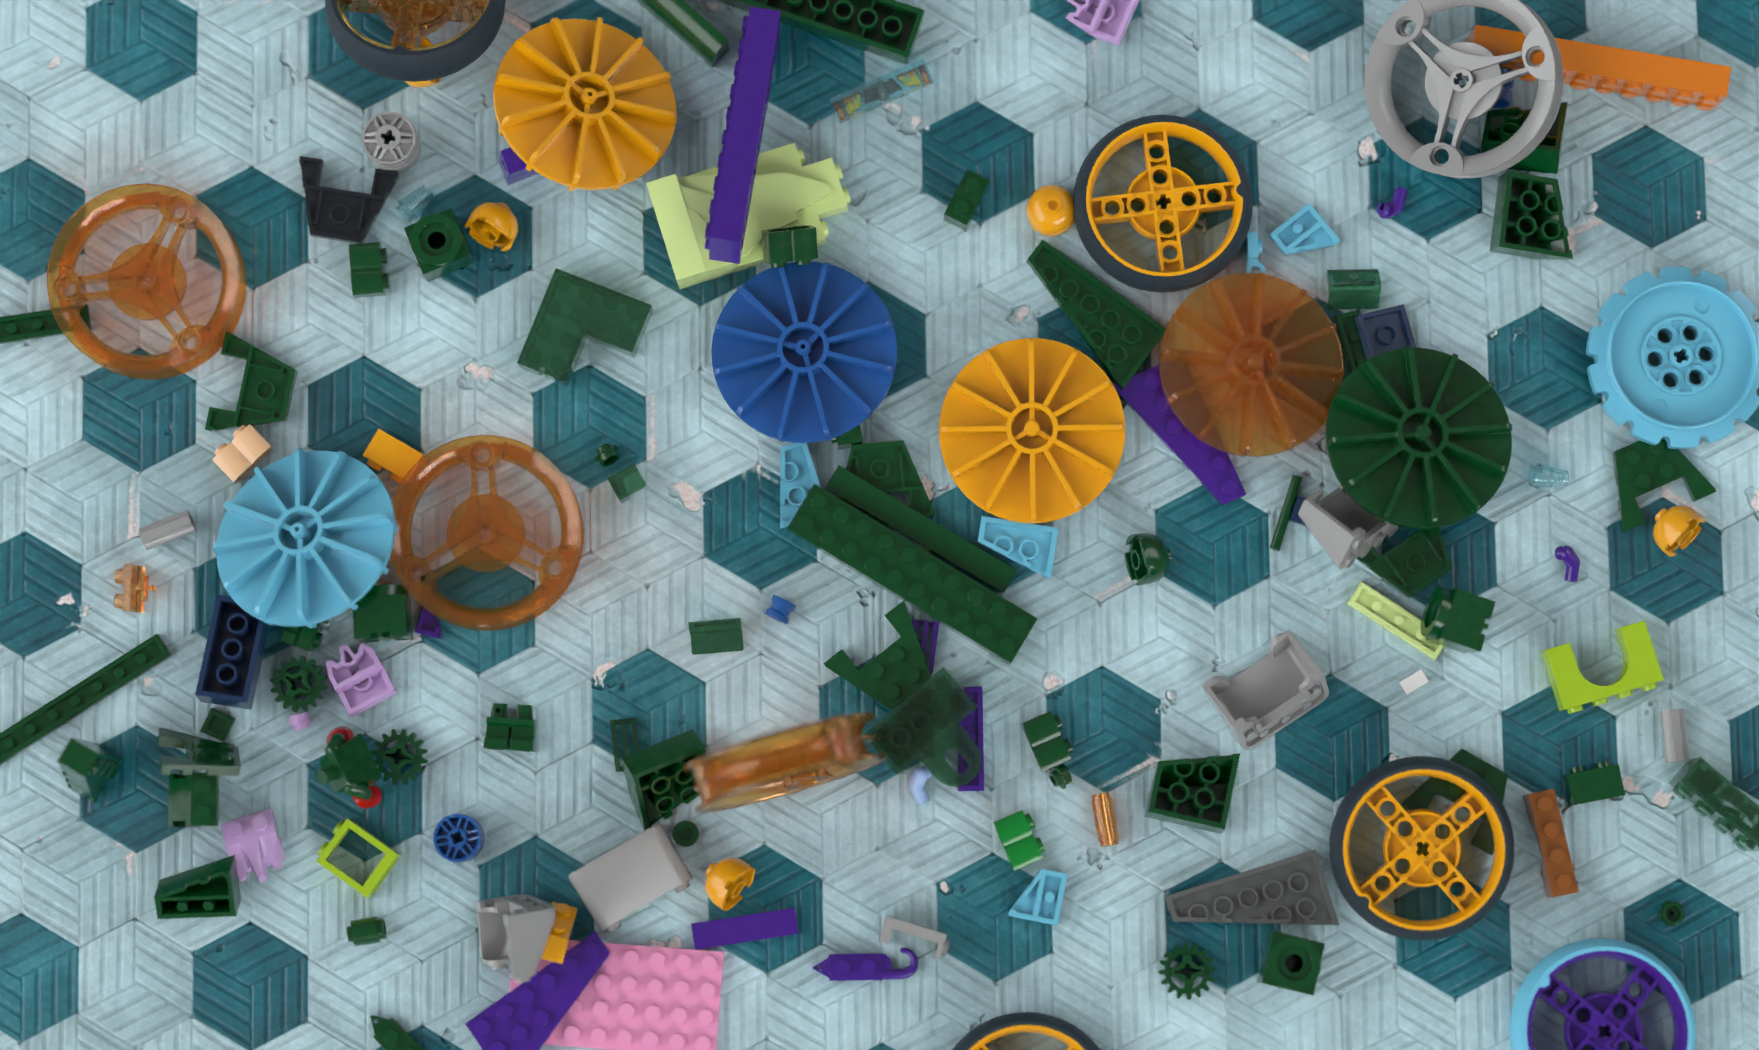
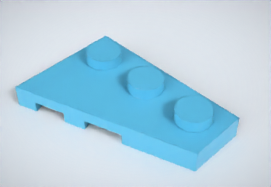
(796, 479)
(1021, 542)

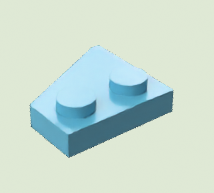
(1303, 233)
(1041, 898)

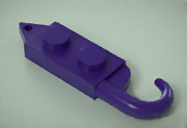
(865, 967)

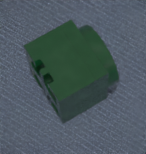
(439, 244)
(384, 615)
(1456, 619)
(1291, 962)

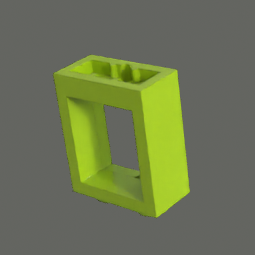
(380, 871)

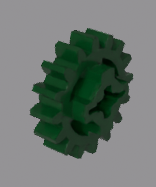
(292, 693)
(401, 744)
(1187, 983)

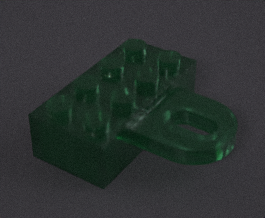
(929, 726)
(1720, 801)

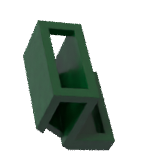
(193, 800)

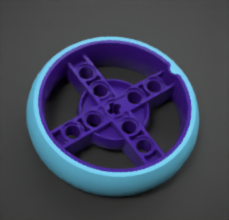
(1647, 973)

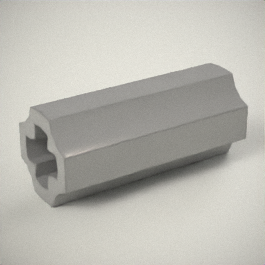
(167, 530)
(1674, 735)

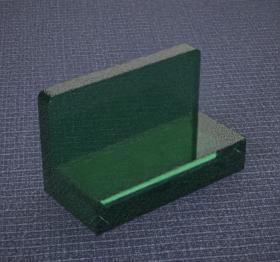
(1353, 289)
(716, 636)

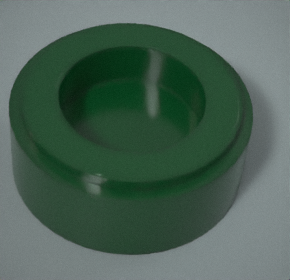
(685, 833)

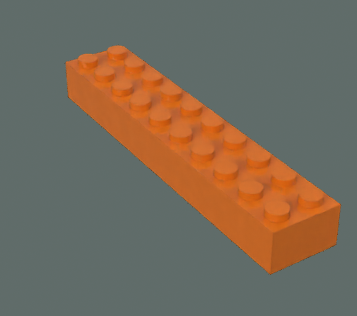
(1620, 70)

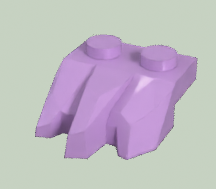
(1103, 18)
(360, 679)
(254, 844)

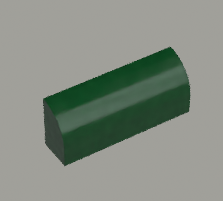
(689, 28)

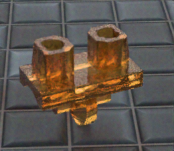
(135, 588)

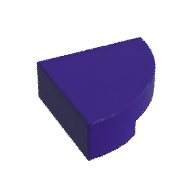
(428, 624)

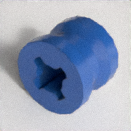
(780, 609)

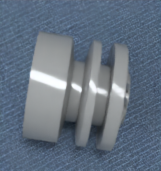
(398, 154)

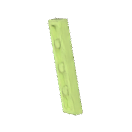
(1392, 618)

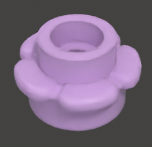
(300, 721)

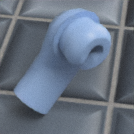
(917, 784)

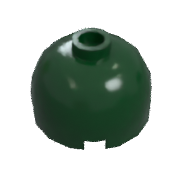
(1147, 558)

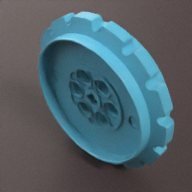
(1636, 389)

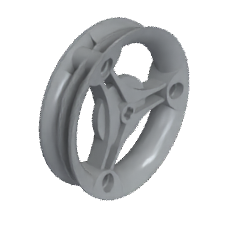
(1461, 101)

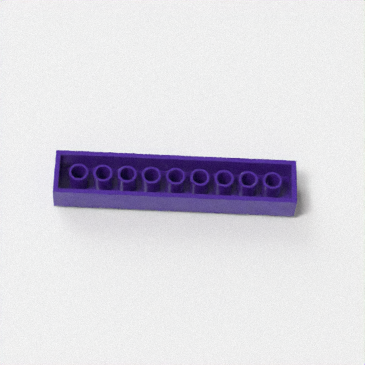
(742, 135)

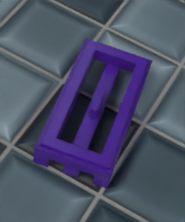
(935, 625)

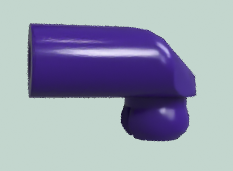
(1394, 206)
(1571, 560)

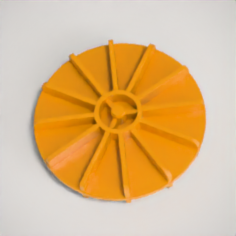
(584, 104)
(1032, 430)

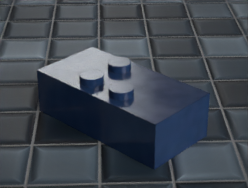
(231, 656)

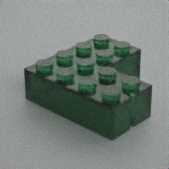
(577, 312)

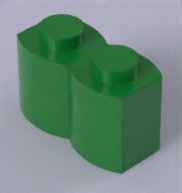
(1019, 840)

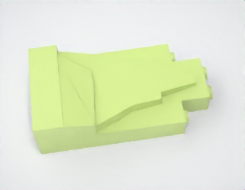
(782, 197)

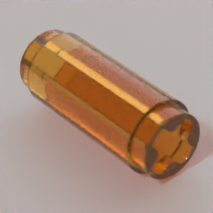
(1105, 819)

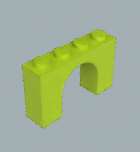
(1639, 670)

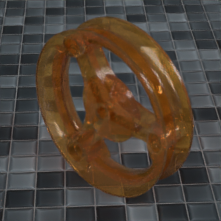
(133, 267)
(505, 525)
(783, 762)

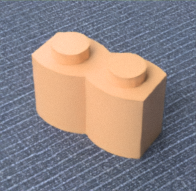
(242, 453)

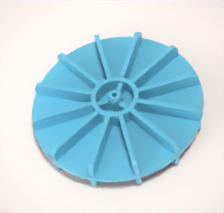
(305, 538)

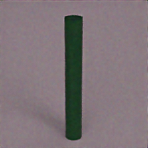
(1286, 513)

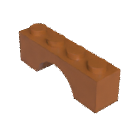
(1555, 856)

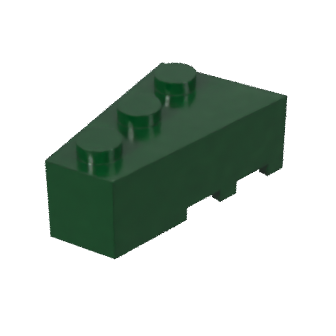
(200, 892)

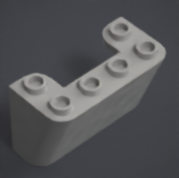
(1343, 526)

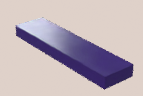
(974, 727)
(744, 928)

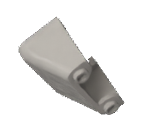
(1269, 692)
(630, 877)
(514, 933)

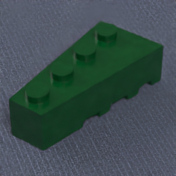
(88, 767)

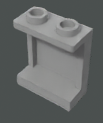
(892, 923)

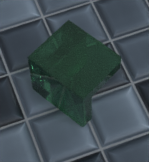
(626, 482)

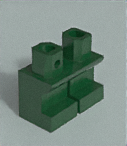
(499, 729)

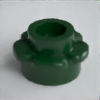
(607, 455)
(1060, 776)
(1678, 914)

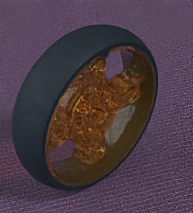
(410, 22)

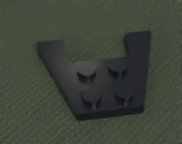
(342, 213)

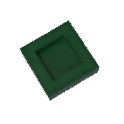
(218, 725)

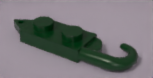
(393, 1035)

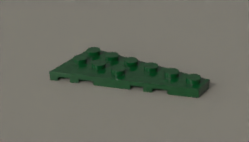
(1106, 321)

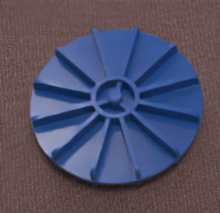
(804, 352)

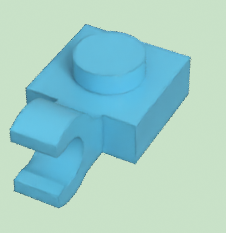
(1253, 249)

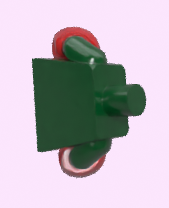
(350, 767)

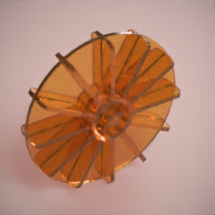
(1250, 364)

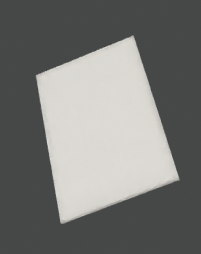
(1414, 681)

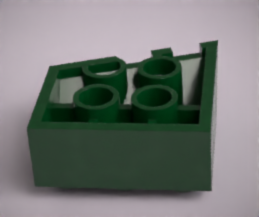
(1505, 122)
(1529, 218)
(658, 778)
(1193, 791)

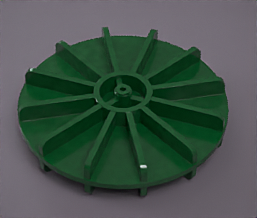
(1418, 438)

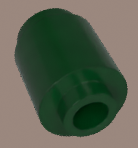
(367, 931)

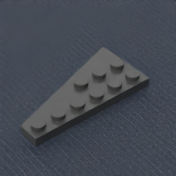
(1270, 894)

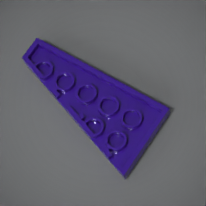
(1211, 466)
(536, 1007)

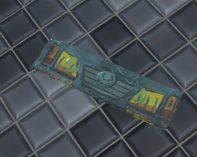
(881, 90)

